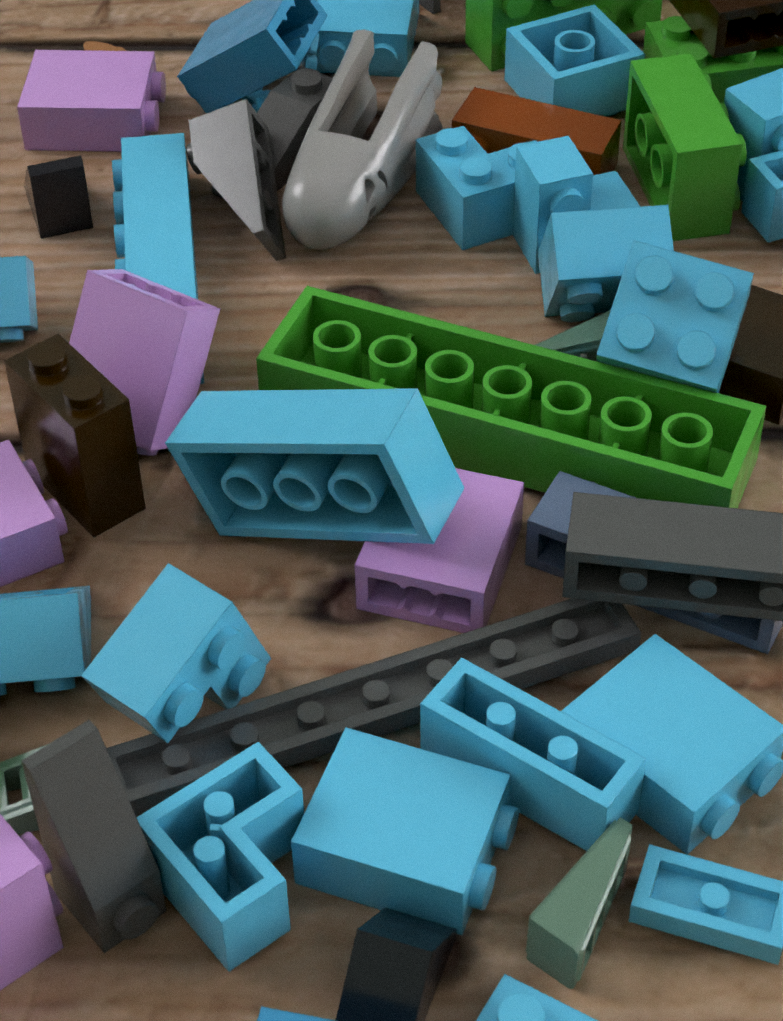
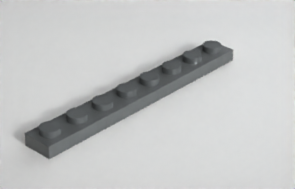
(374, 696)

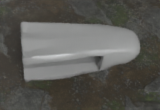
(346, 179)

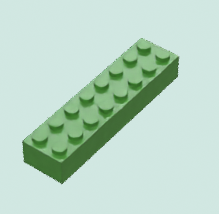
(524, 406)

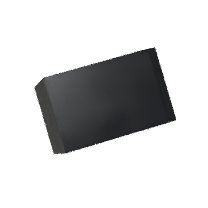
(58, 196)
(394, 968)

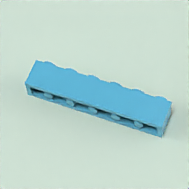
(155, 212)

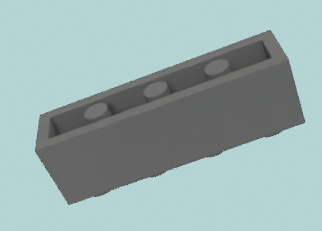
(675, 556)

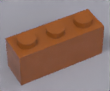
(505, 120)

